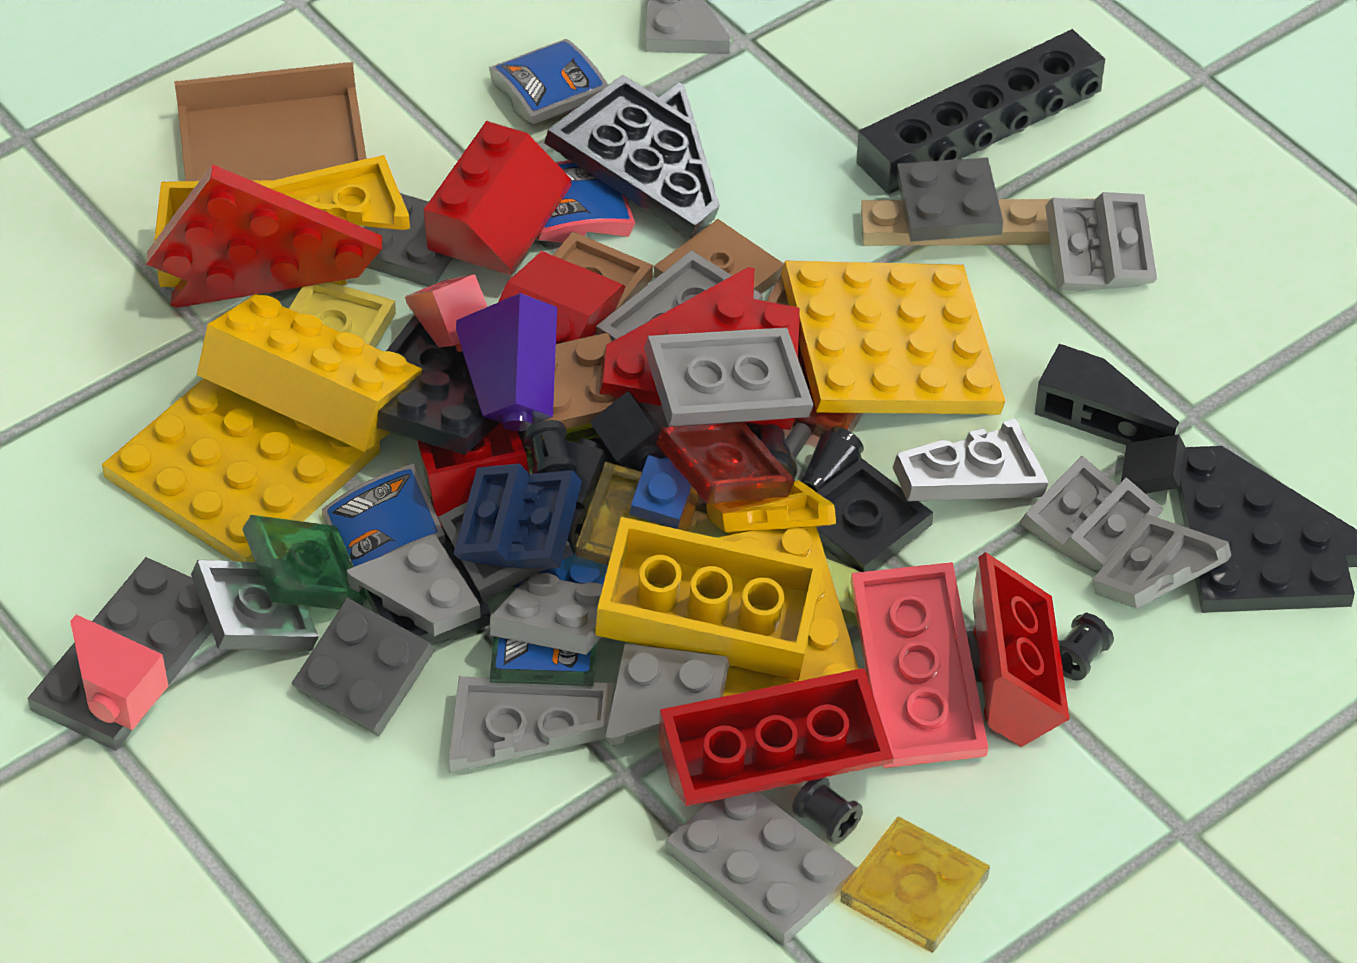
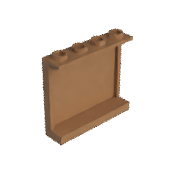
(270, 122)

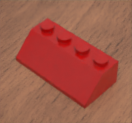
(772, 737)

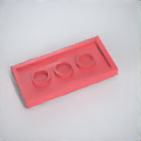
(919, 663)

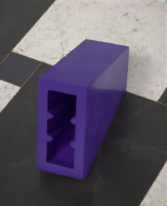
(512, 359)

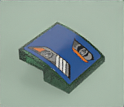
(537, 664)

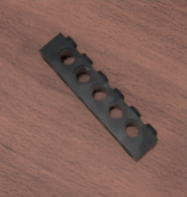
(983, 108)

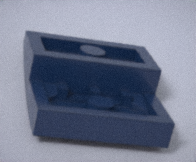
(518, 517)

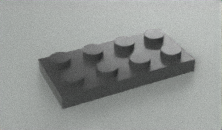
(151, 608)

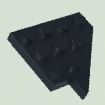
(643, 150)
(1279, 541)

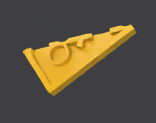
(353, 191)

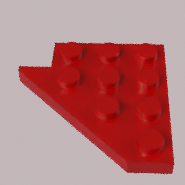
(252, 240)
(717, 309)

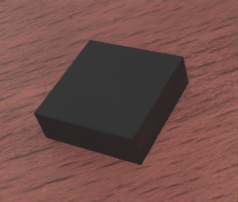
(1154, 463)

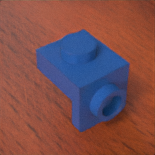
(660, 493)

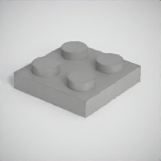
(550, 614)

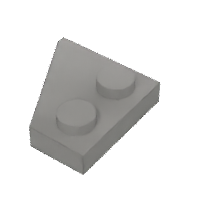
(684, 28)
(1156, 561)
(419, 585)
(659, 680)

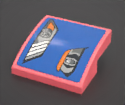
(588, 208)

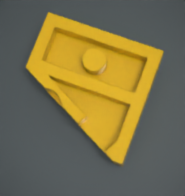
(800, 509)

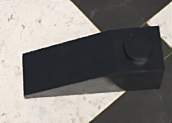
(1099, 399)

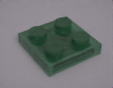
(301, 562)

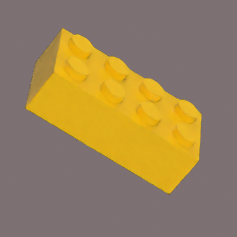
(304, 369)
(709, 597)

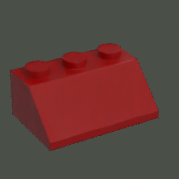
(495, 200)
(1017, 653)

